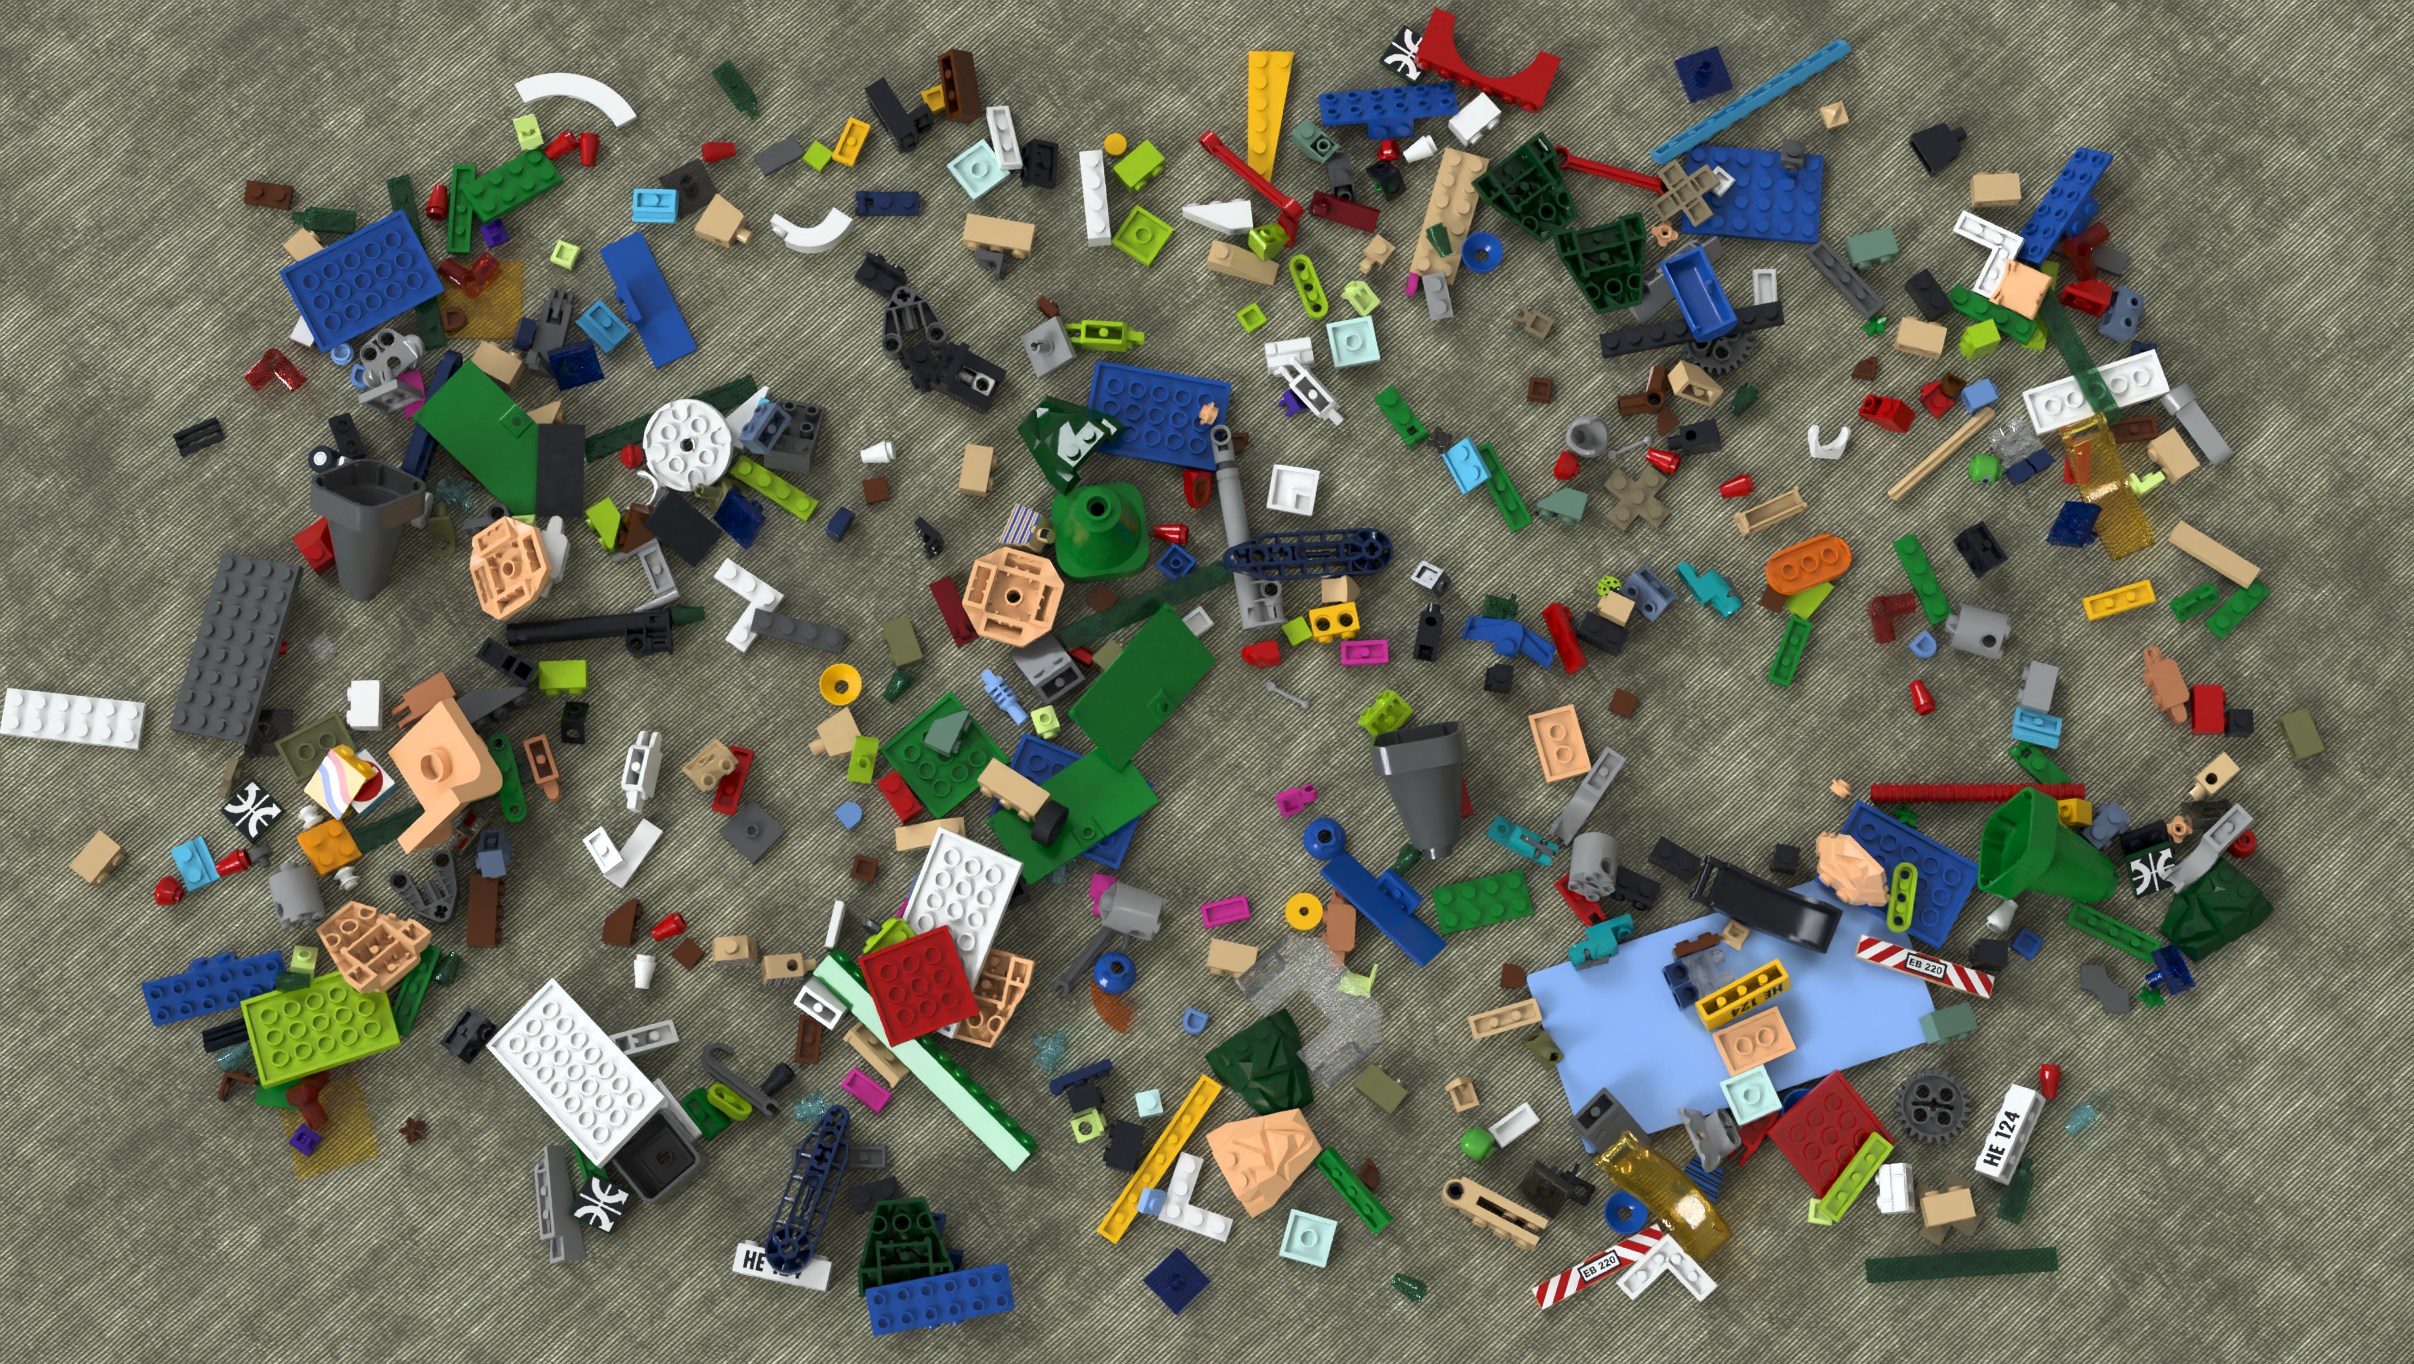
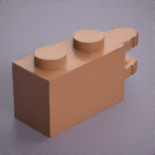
(424, 698)
(544, 766)

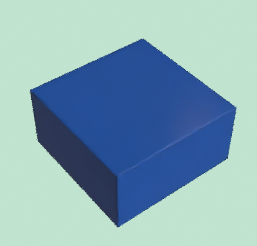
(1176, 563)

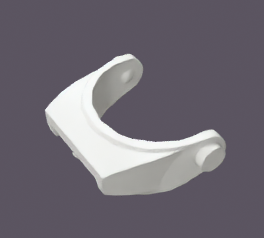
(1830, 451)
(659, 488)

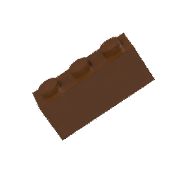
(959, 86)
(485, 912)

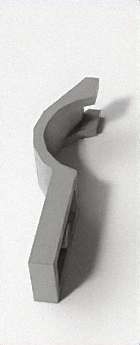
(1587, 795)
(2212, 845)

